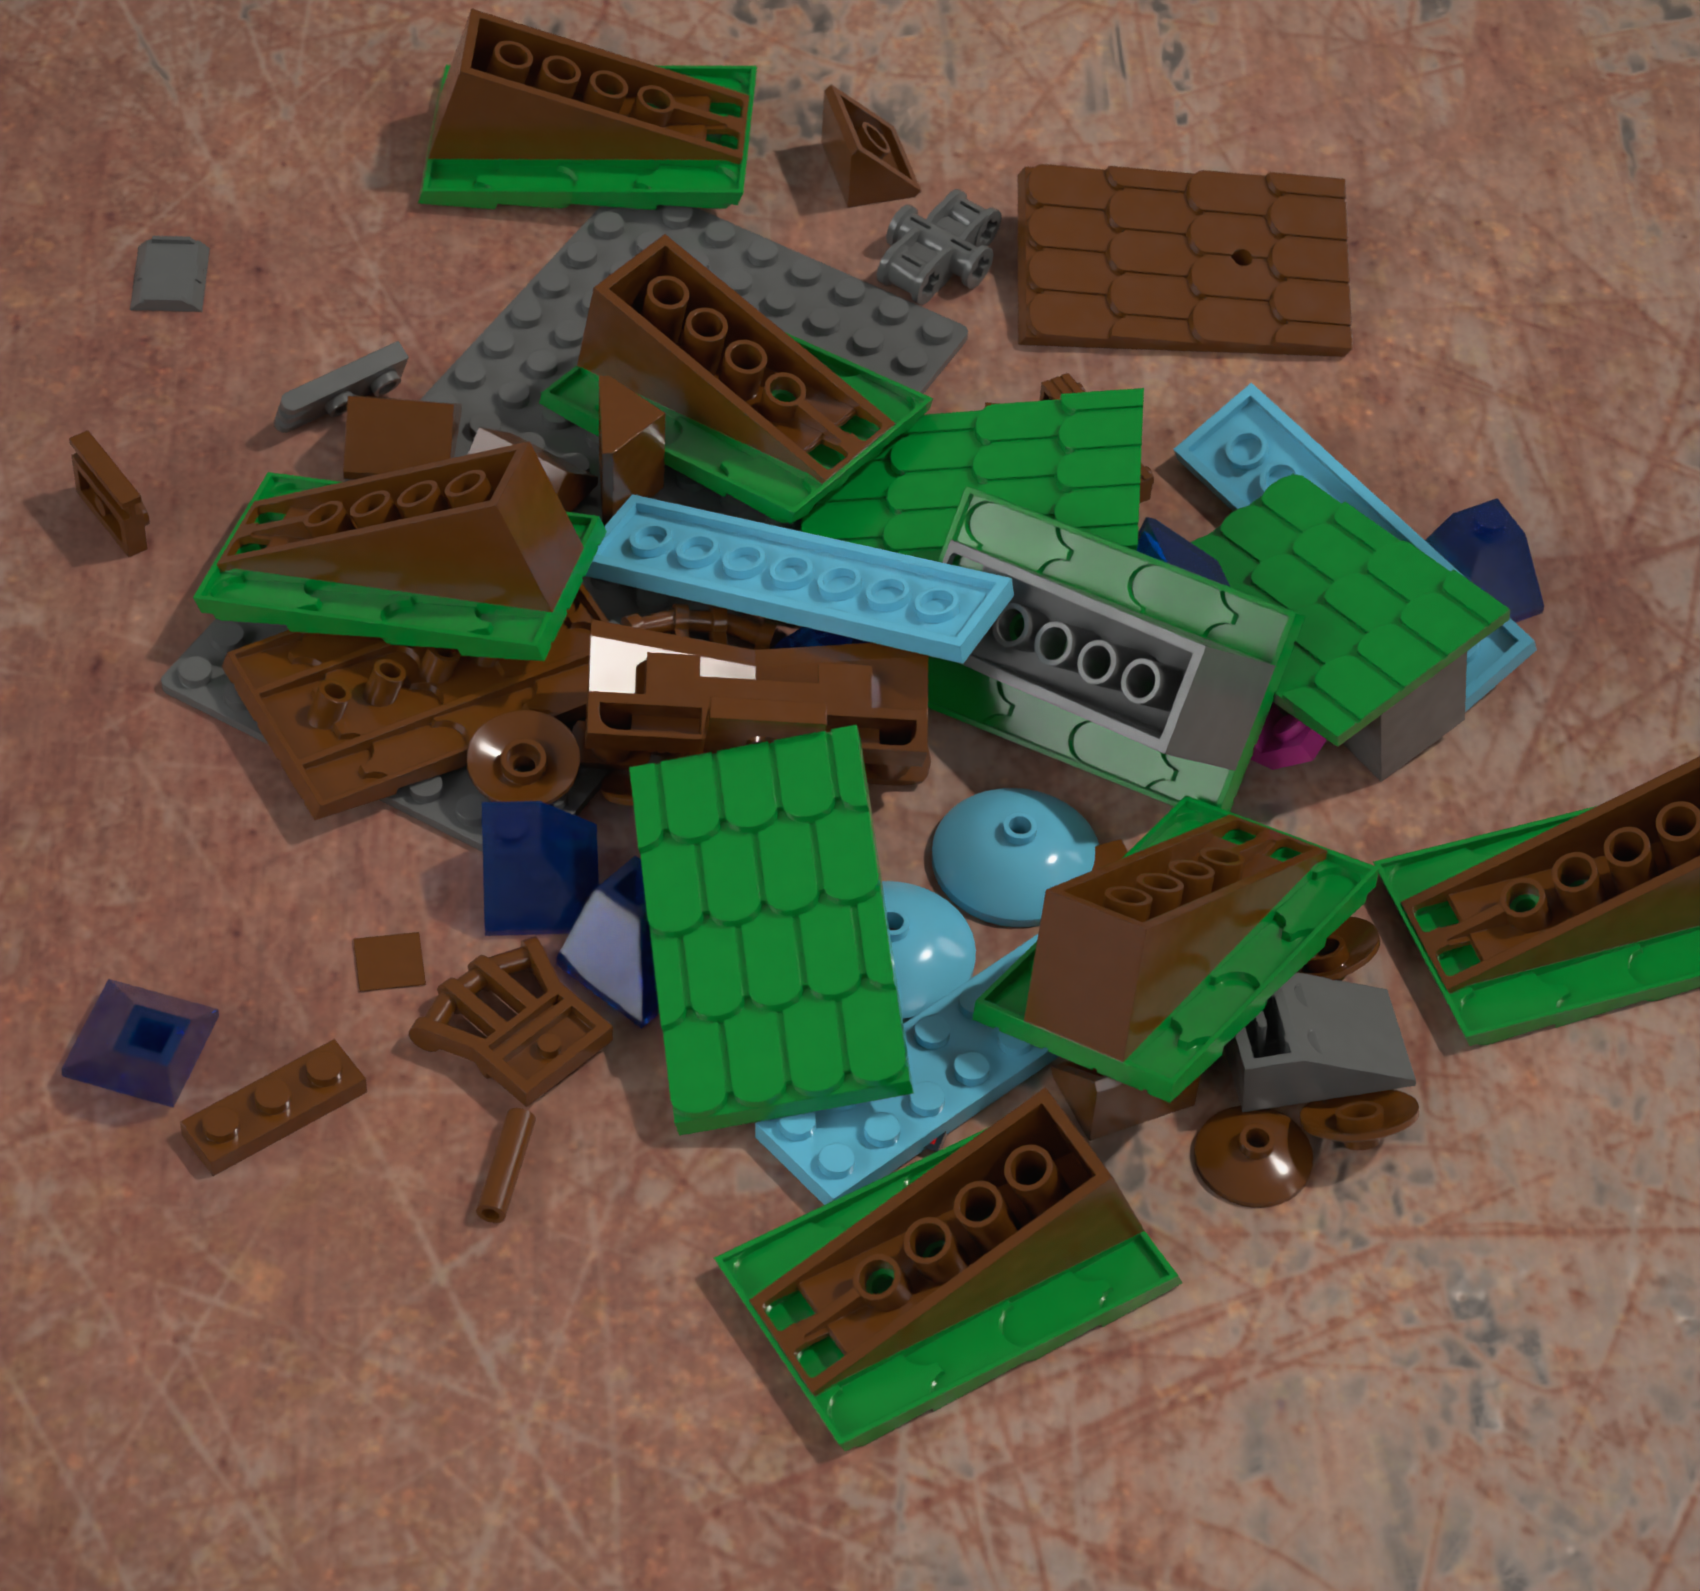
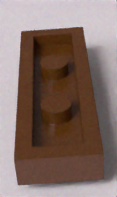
(273, 1107)

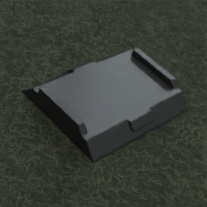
(170, 274)

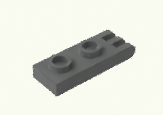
(329, 394)

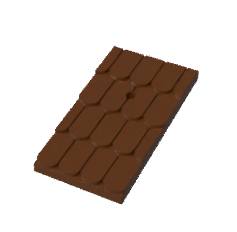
(1183, 261)
(377, 716)

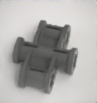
(933, 249)

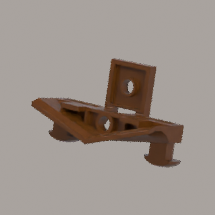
(710, 696)

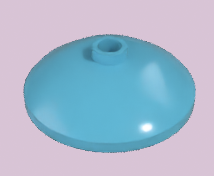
(1005, 873)
(929, 948)

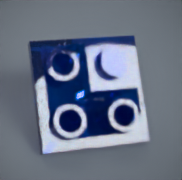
(613, 946)
(140, 1043)

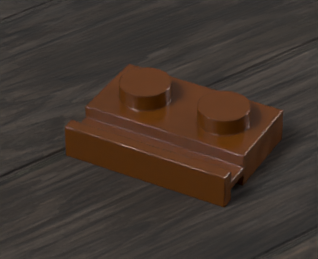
(109, 494)

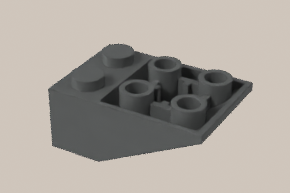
(1318, 1045)

